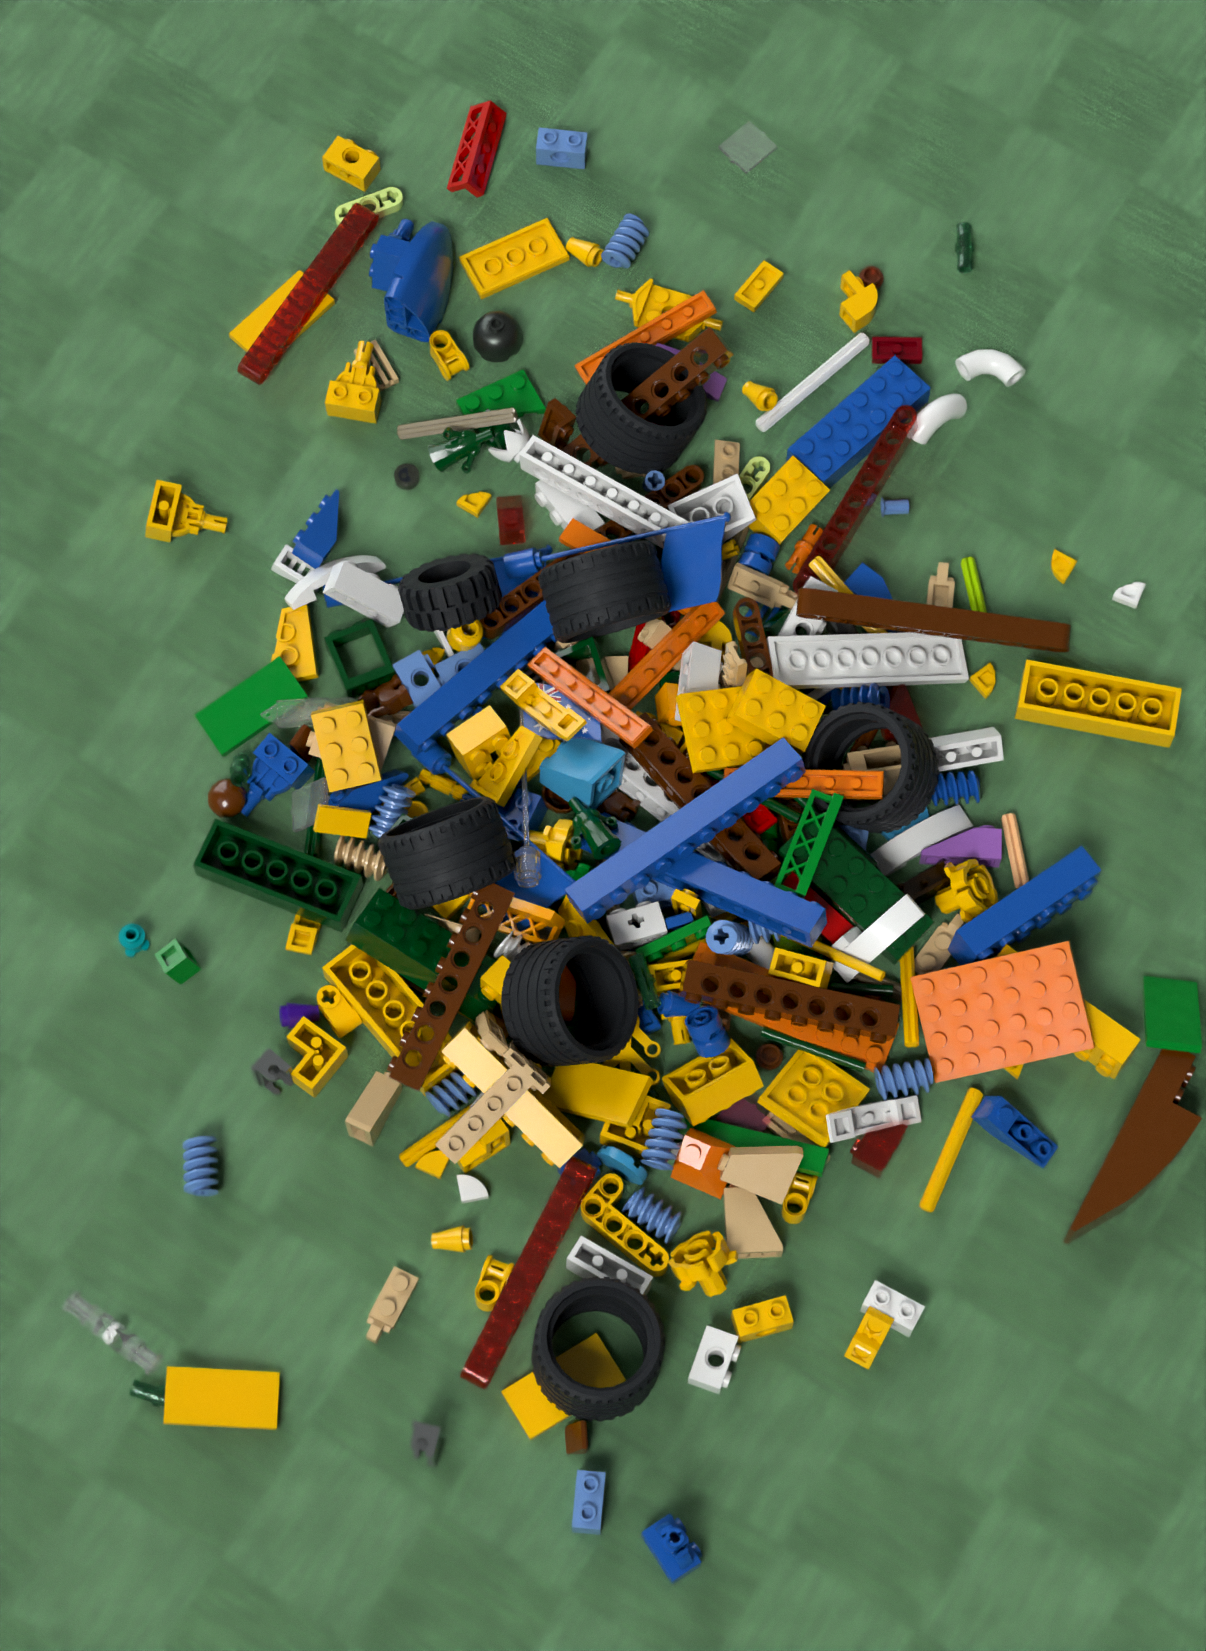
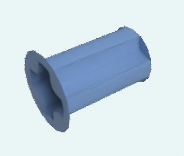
(653, 481)
(894, 506)

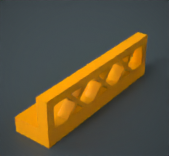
(532, 912)

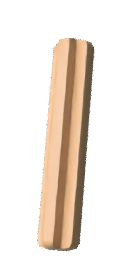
(1015, 849)

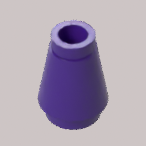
(292, 1013)

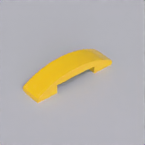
(541, 706)

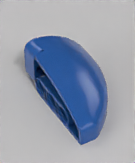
(422, 293)

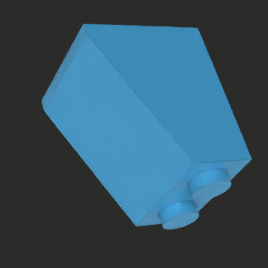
(583, 771)

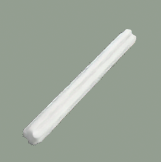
(812, 382)

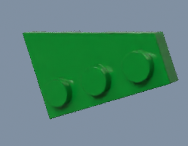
(508, 392)
(676, 940)

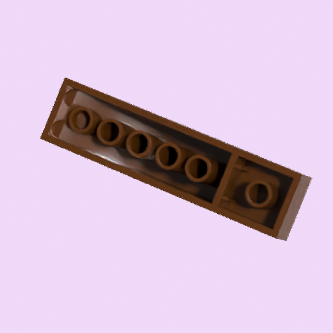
(1144, 1146)

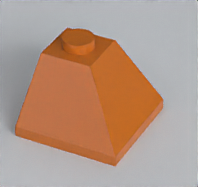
(699, 1161)

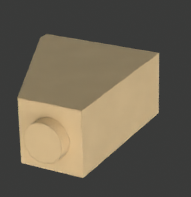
(373, 1108)
(761, 1170)
(748, 1226)

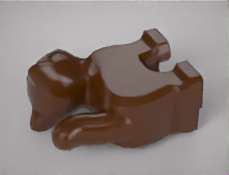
(390, 696)
(620, 806)

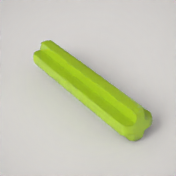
(973, 584)

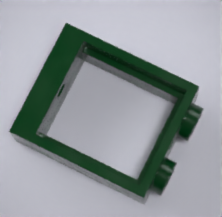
(584, 649)
(369, 680)

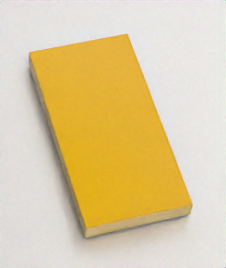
(514, 258)
(252, 325)
(599, 1092)
(585, 1363)
(221, 1398)

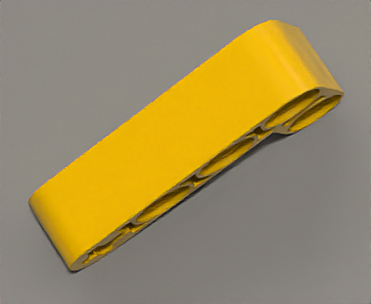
(627, 1232)

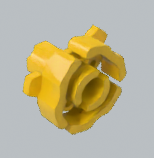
(557, 845)
(970, 893)
(697, 1262)

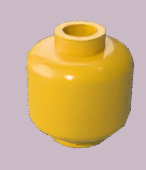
(465, 637)

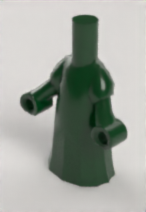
(454, 449)
(594, 829)

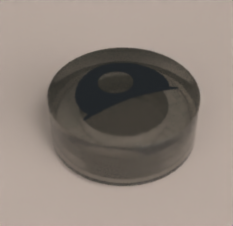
(406, 476)

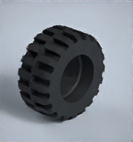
(450, 592)

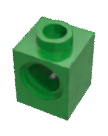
(178, 961)

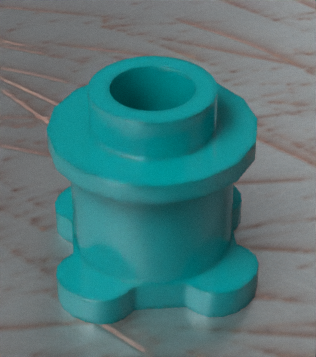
(133, 945)

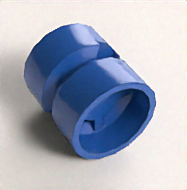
(760, 553)
(707, 1031)

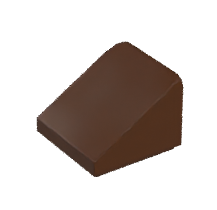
(298, 743)
(576, 1438)

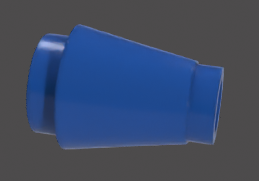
(674, 1005)

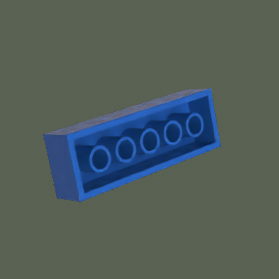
(858, 421)
(1026, 908)

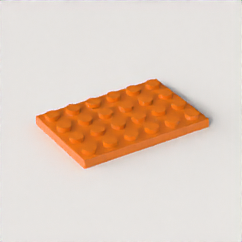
(1002, 1012)

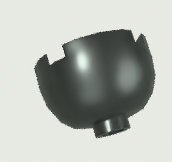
(497, 336)

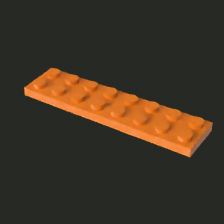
(860, 1048)

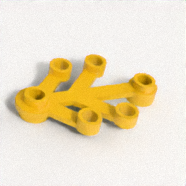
(629, 1055)

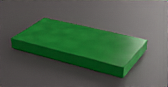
(236, 714)
(1171, 1014)

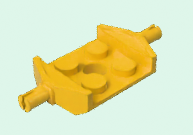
(654, 300)

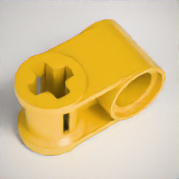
(449, 358)
(340, 1014)
(799, 1193)
(493, 1279)

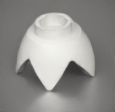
(514, 442)

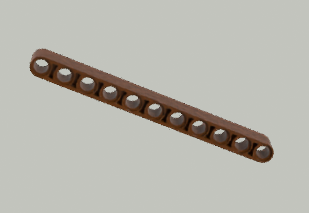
(525, 604)
(933, 620)
(760, 650)

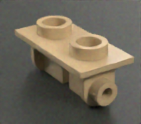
(725, 460)

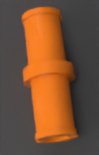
(803, 548)

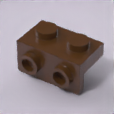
(557, 424)

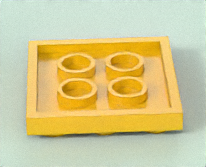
(708, 737)
(808, 1092)

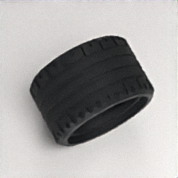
(620, 434)
(604, 591)
(917, 771)
(447, 853)
(606, 995)
(608, 1297)

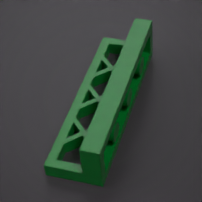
(819, 842)

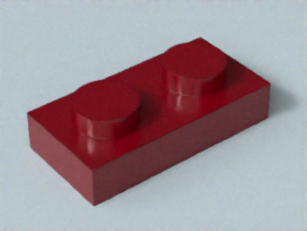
(905, 348)

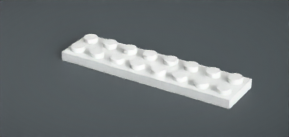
(866, 659)

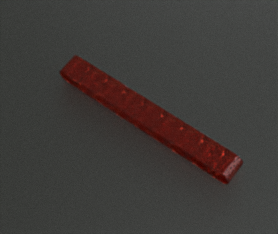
(308, 293)
(861, 493)
(528, 1273)

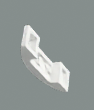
(303, 592)
(928, 832)
(880, 935)
(872, 1117)

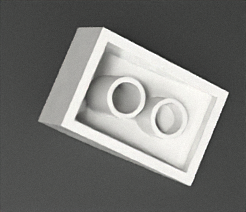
(714, 501)

